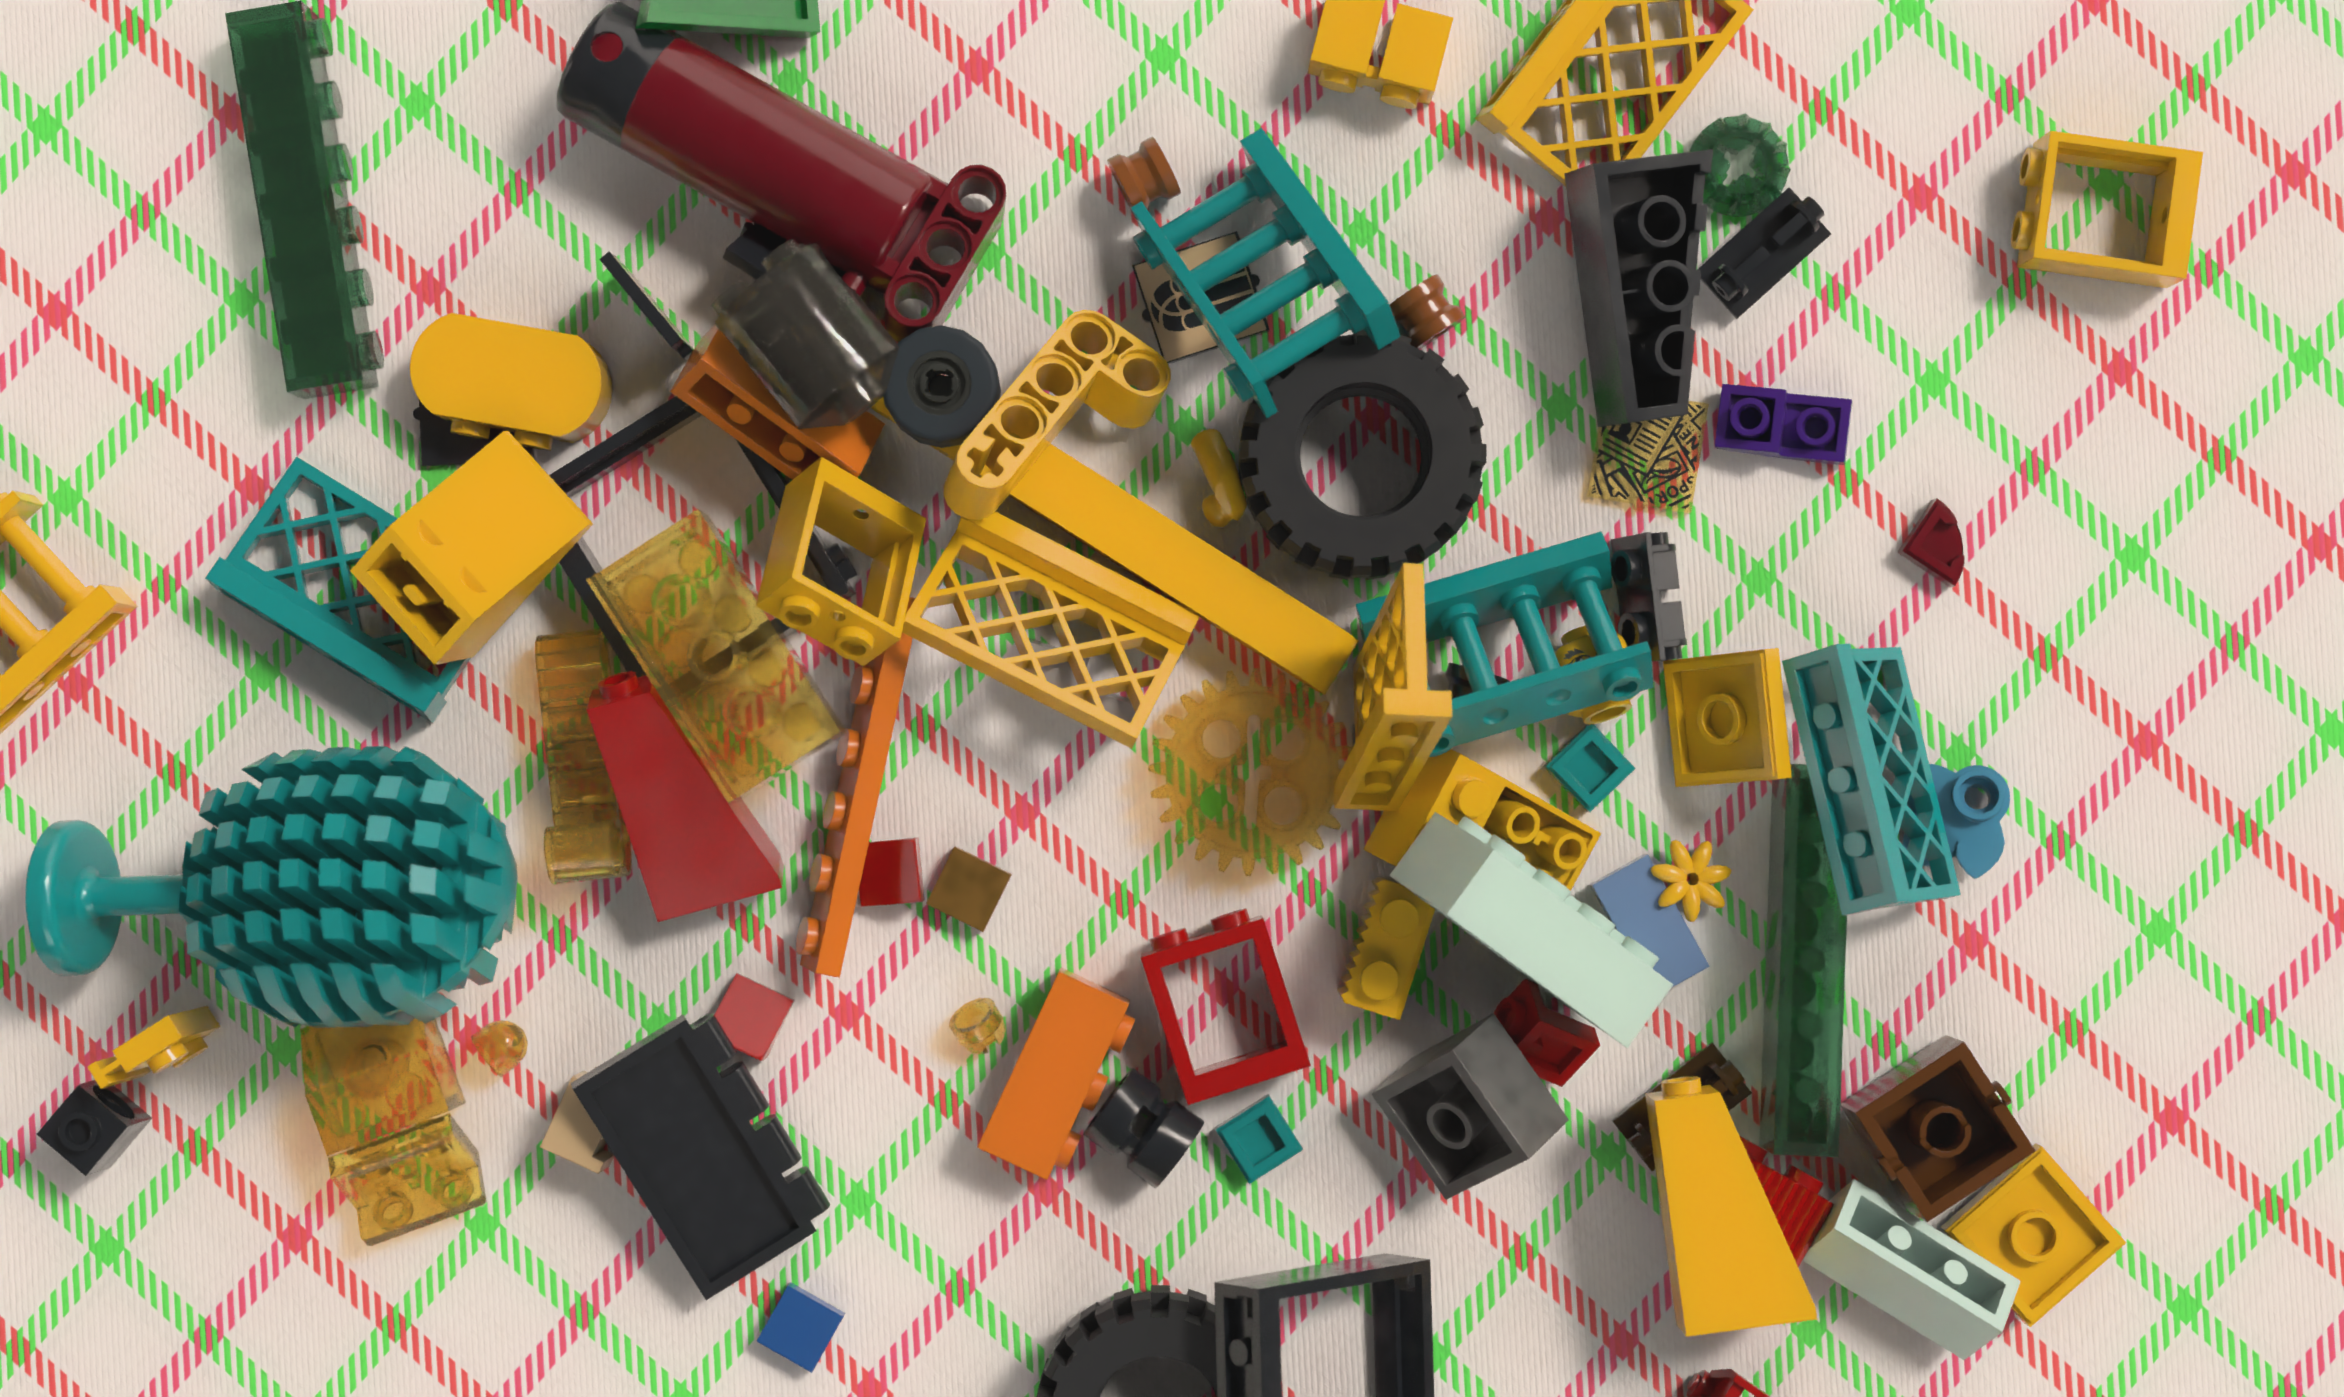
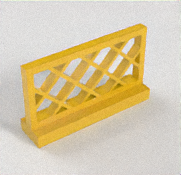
(1562, 41)
(1069, 590)
(1393, 710)

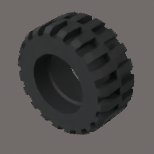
(1447, 475)
(1129, 1330)

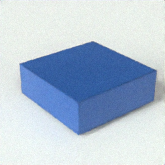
(801, 1327)

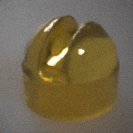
(978, 1025)
(501, 1045)

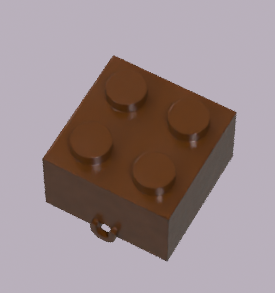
(1938, 1127)

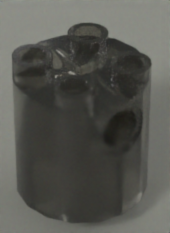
(808, 338)

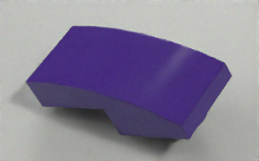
(1783, 424)

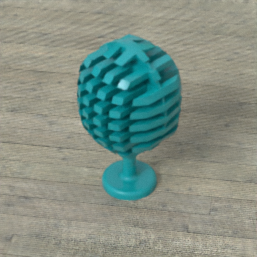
(317, 897)

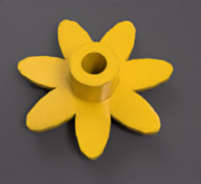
(1700, 879)

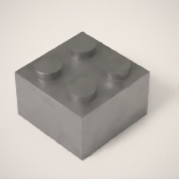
(1470, 1107)

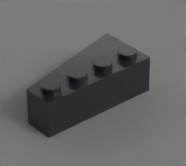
(1638, 279)

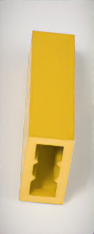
(1719, 1229)

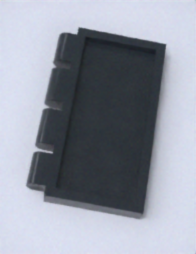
(696, 1155)

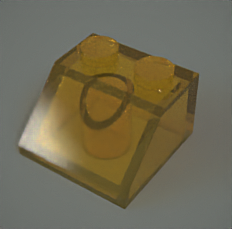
(375, 1080)

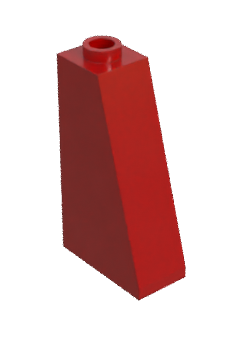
(681, 827)

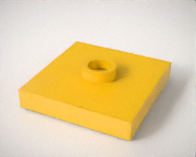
(1727, 718)
(2038, 1231)

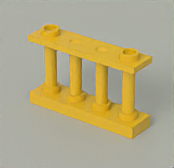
(45, 653)

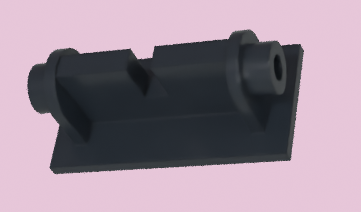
(1764, 251)
(1641, 569)

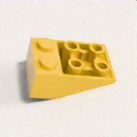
(471, 550)
(1461, 788)

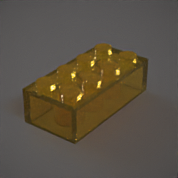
(716, 656)

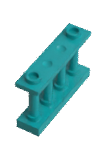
(1295, 220)
(1517, 591)

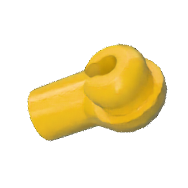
(1222, 474)

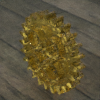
(1193, 769)

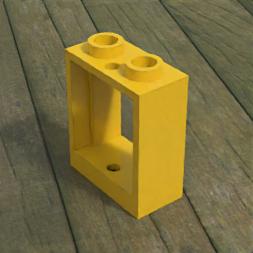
(2171, 213)
(886, 532)

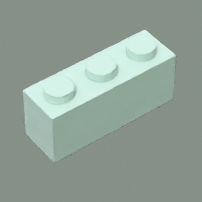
(1912, 1271)

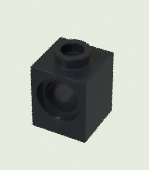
(94, 1127)

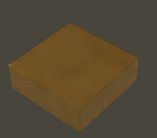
(969, 888)

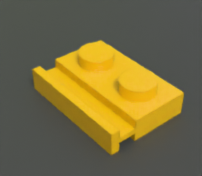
(163, 1044)

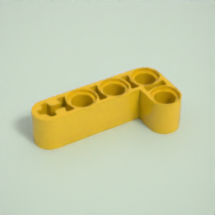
(1076, 378)

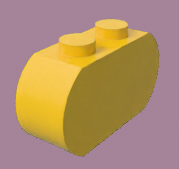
(510, 380)

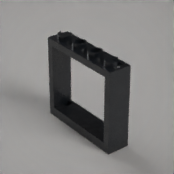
(628, 443)
(1402, 1323)

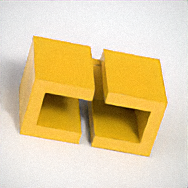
(1410, 56)

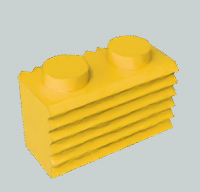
(1386, 949)

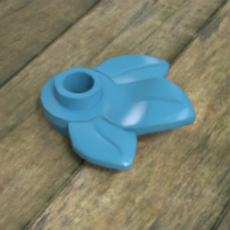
(1972, 833)

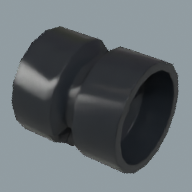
(1160, 1143)

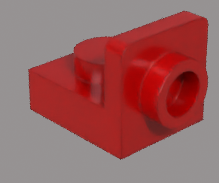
(1547, 1039)

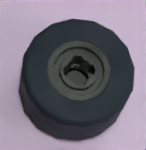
(954, 401)

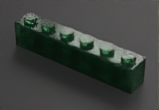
(304, 199)
(1801, 981)

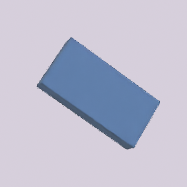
(1631, 903)

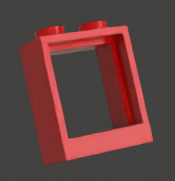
(1245, 1068)

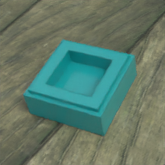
(1589, 767)
(1258, 1138)

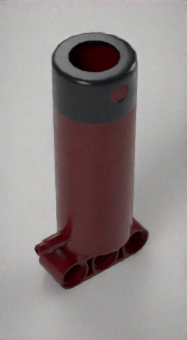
(780, 163)

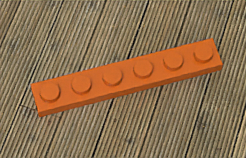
(852, 809)

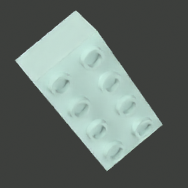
(1534, 925)

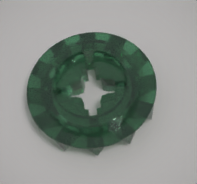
(1769, 161)

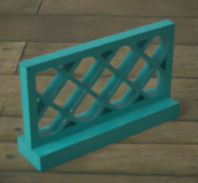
(316, 623)
(1845, 768)

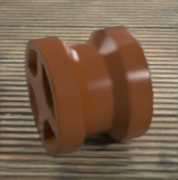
(1144, 175)
(1426, 312)

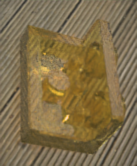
(410, 1178)

